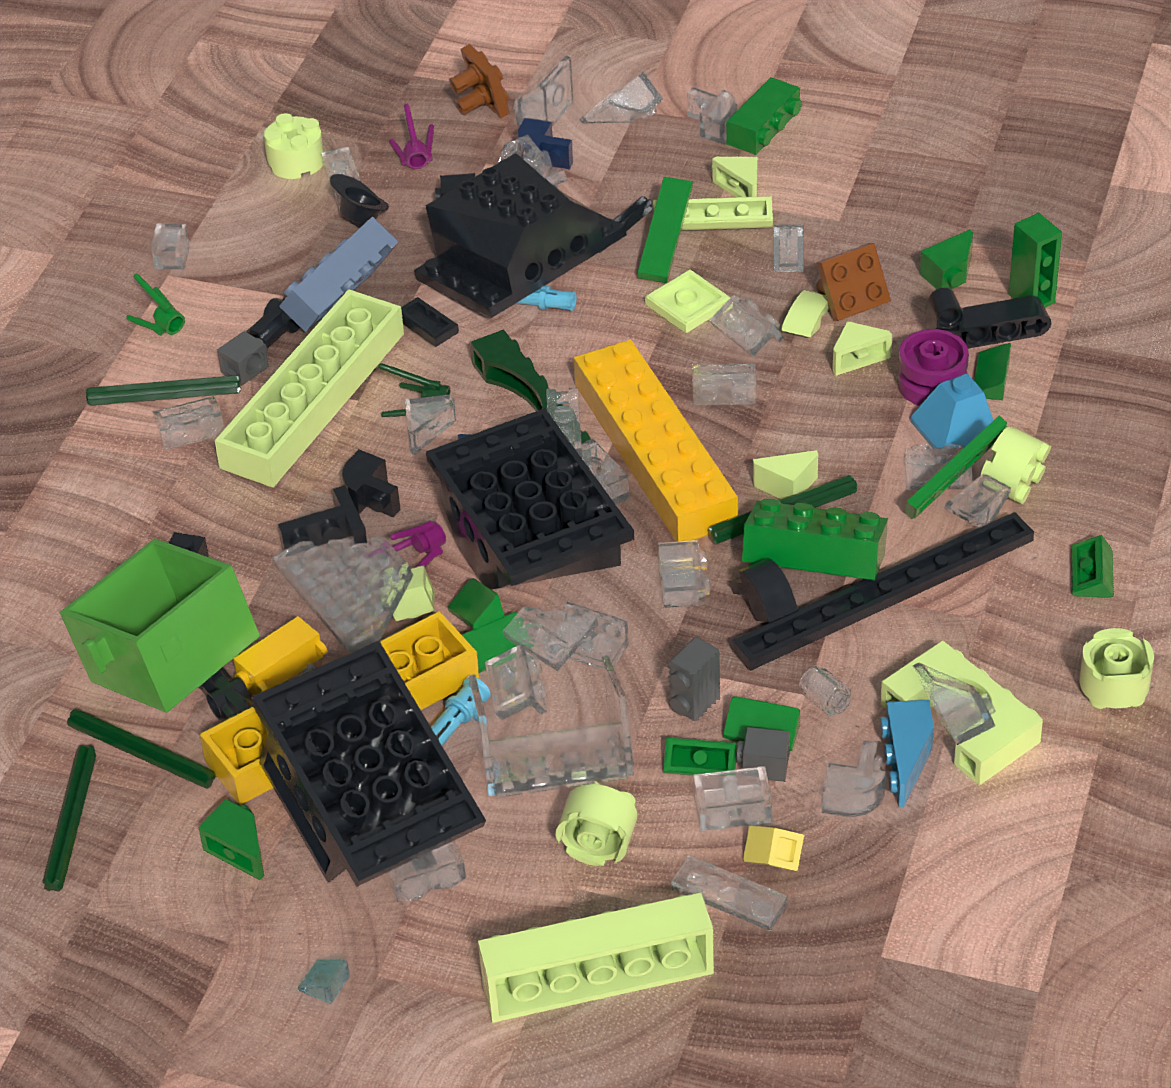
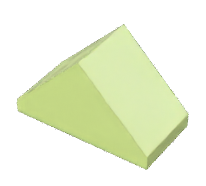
(736, 175)
(860, 347)
(786, 473)

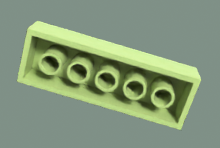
(596, 957)

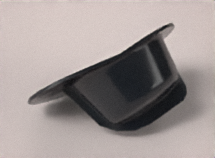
(357, 200)

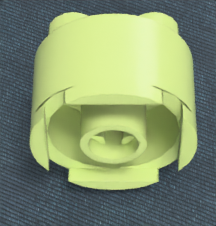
(293, 146)
(1017, 462)
(1116, 669)
(597, 824)

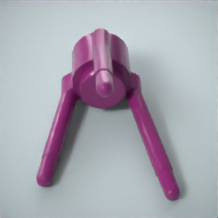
(415, 152)
(425, 539)

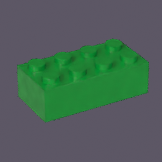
(815, 539)

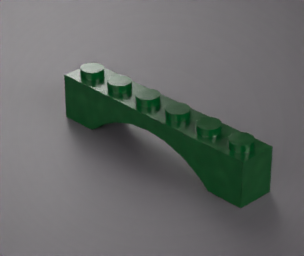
(504, 365)

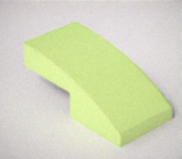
(806, 314)

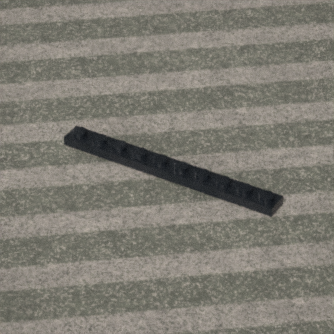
(885, 591)

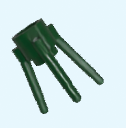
(430, 387)

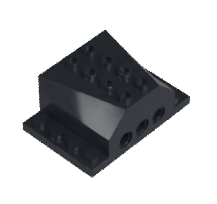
(509, 237)
(527, 504)
(361, 767)

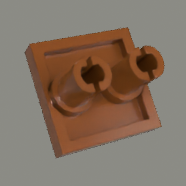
(484, 82)
(852, 281)

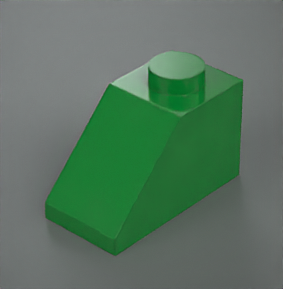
(948, 261)
(233, 838)

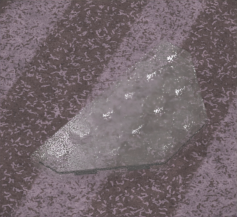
(348, 585)

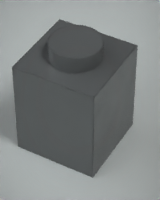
(766, 749)

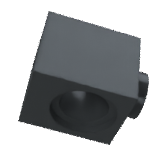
(243, 357)

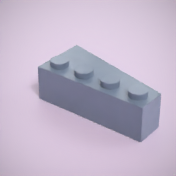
(337, 272)

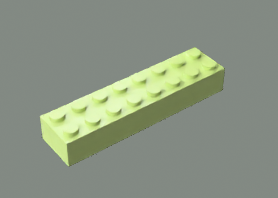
(309, 388)

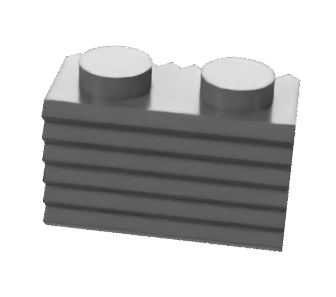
(694, 679)

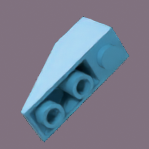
(910, 742)

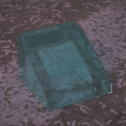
(325, 979)

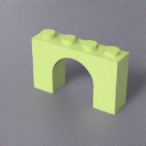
(986, 754)

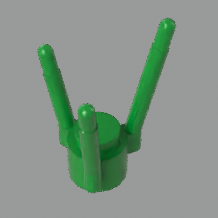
(166, 316)

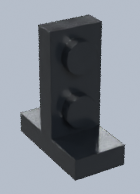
(326, 525)

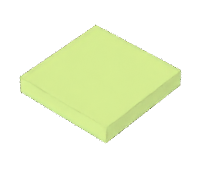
(687, 301)

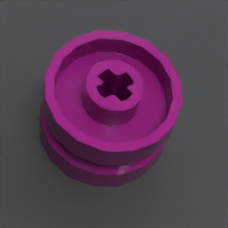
(928, 360)

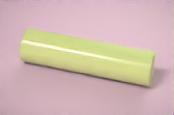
(728, 213)

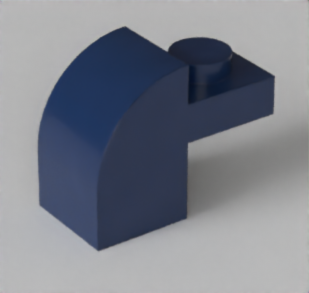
(540, 132)

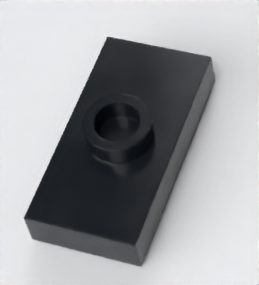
(428, 322)

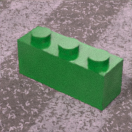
(763, 115)
(1035, 259)

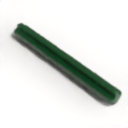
(163, 390)
(816, 497)
(141, 748)
(69, 818)

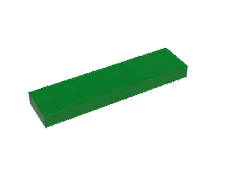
(665, 229)
(955, 468)

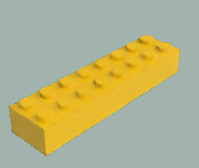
(654, 440)
(427, 656)

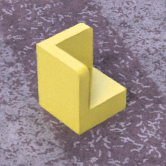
(773, 847)

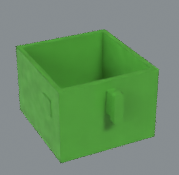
(160, 624)

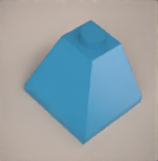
(953, 413)

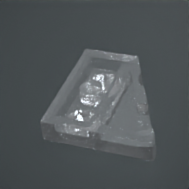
(549, 633)

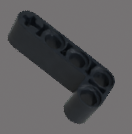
(987, 322)

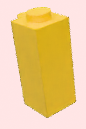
(279, 656)

